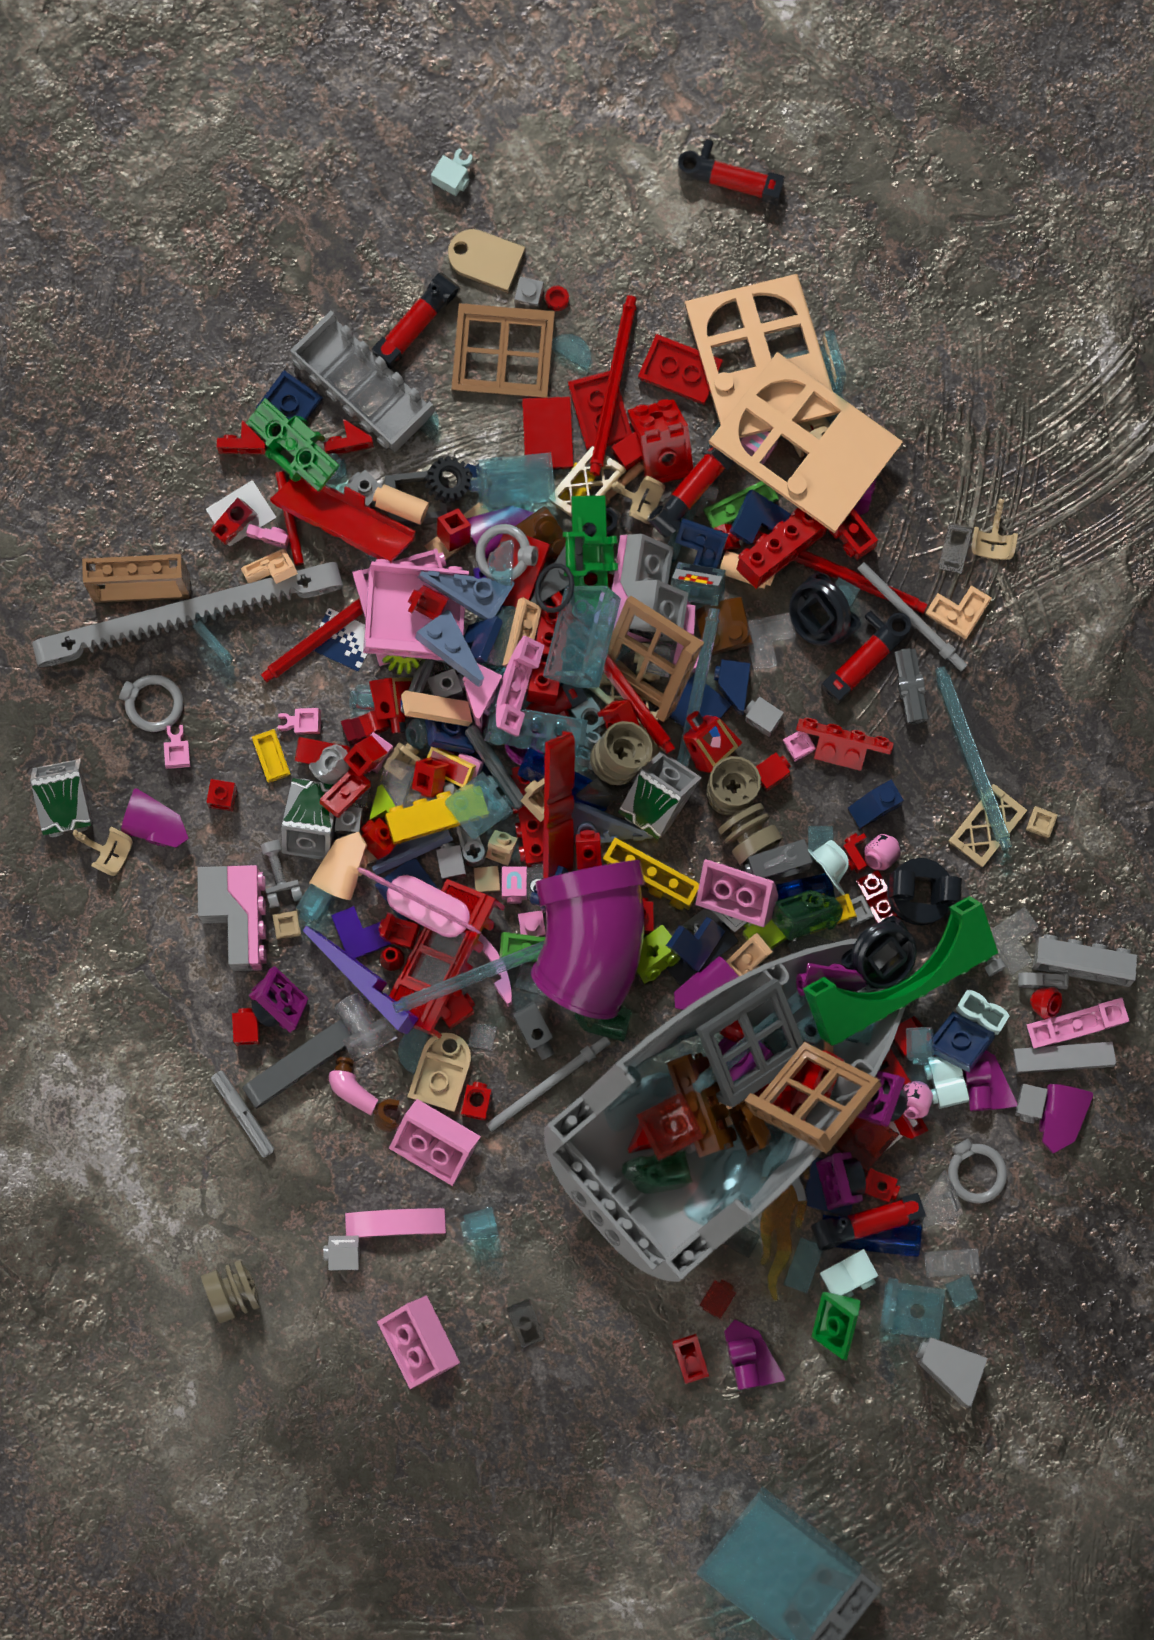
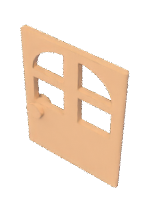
(730, 387)
(836, 466)

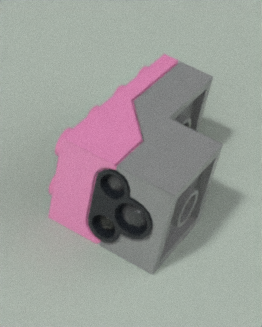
(645, 575)
(235, 898)

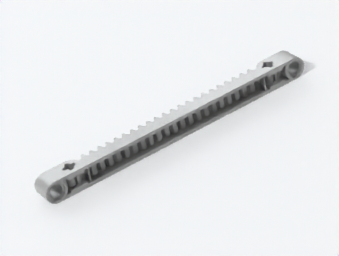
(54, 651)

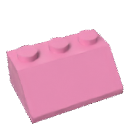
(482, 697)
(736, 893)
(434, 1142)
(418, 1342)

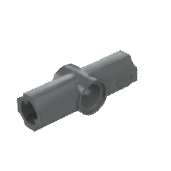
(911, 686)

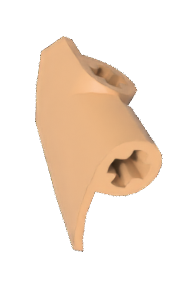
(339, 869)

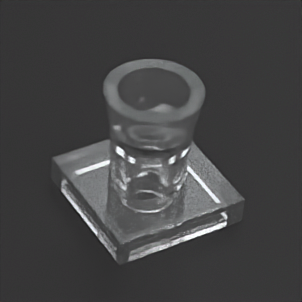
(366, 1032)

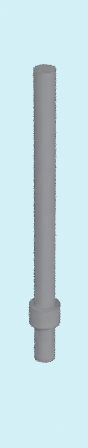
(946, 650)
(587, 1055)

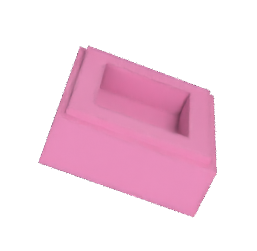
(799, 745)

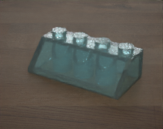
(582, 637)

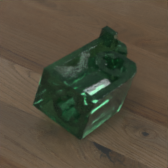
(806, 914)
(612, 1028)
(656, 1176)

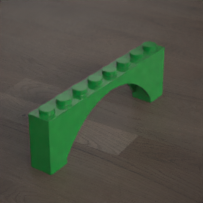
(963, 946)

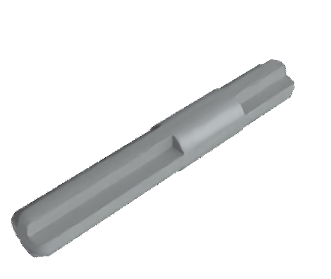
(242, 1114)

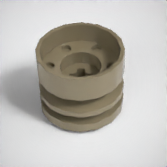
(621, 753)
(736, 773)
(750, 833)
(230, 1291)

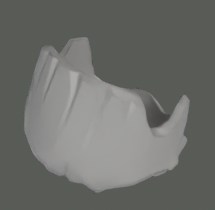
(330, 766)

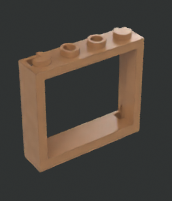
(136, 578)

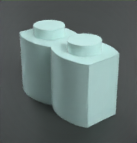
(977, 1009)
(947, 1083)
(850, 1274)

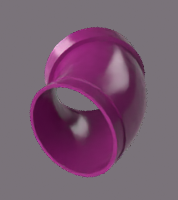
(591, 937)

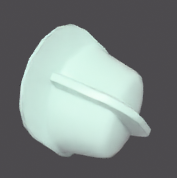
(833, 861)

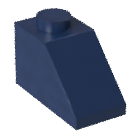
(733, 682)
(876, 804)

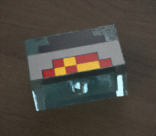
(701, 583)

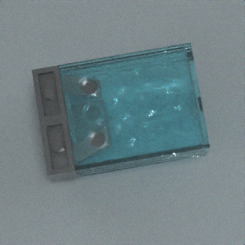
(788, 1574)

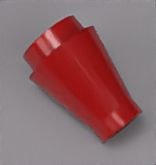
(393, 964)

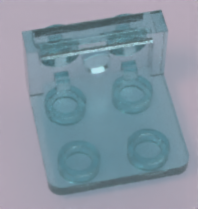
(479, 805)

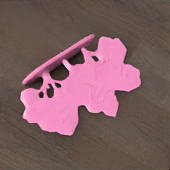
(425, 904)

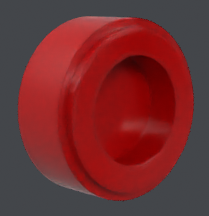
(557, 298)

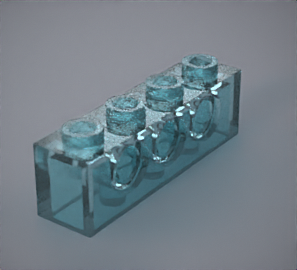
(544, 723)

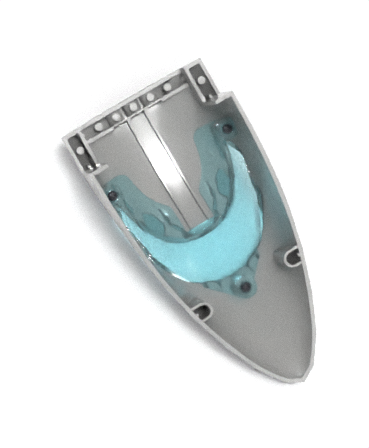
(680, 1227)

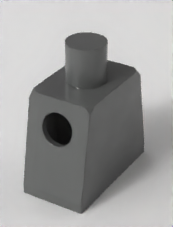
(527, 1020)

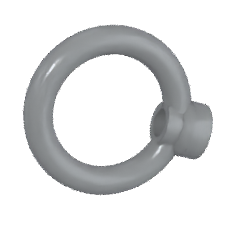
(526, 555)
(130, 692)
(966, 1149)

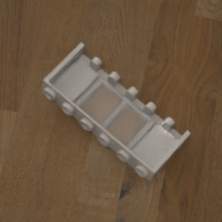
(361, 382)

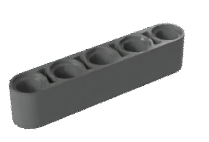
(297, 1064)

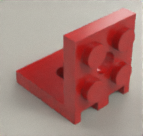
(662, 432)

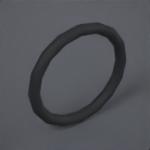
(538, 585)

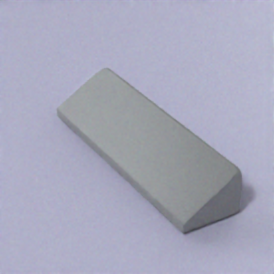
(1064, 1057)

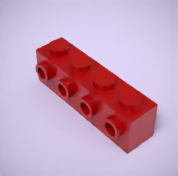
(856, 536)
(779, 547)
(539, 688)
(529, 827)

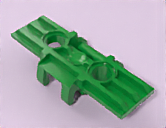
(296, 439)
(596, 550)

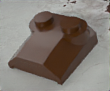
(545, 528)
(733, 628)
(749, 1128)

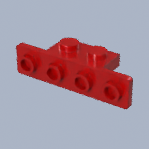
(842, 746)

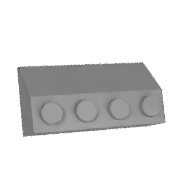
(1085, 961)

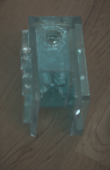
(514, 480)

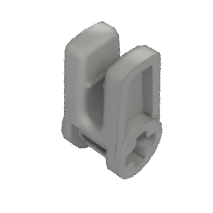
(468, 844)

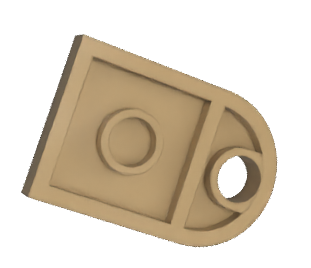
(487, 259)
(441, 1074)

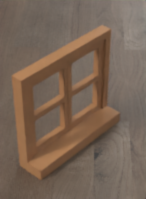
(505, 316)
(679, 674)
(794, 1124)

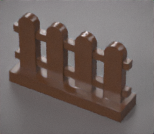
(684, 1073)

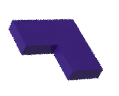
(355, 939)

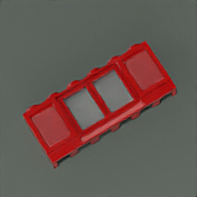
(441, 958)

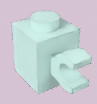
(452, 174)

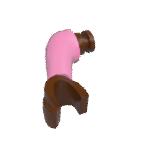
(346, 1087)

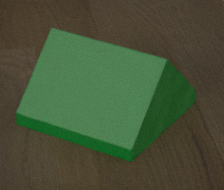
(836, 1323)

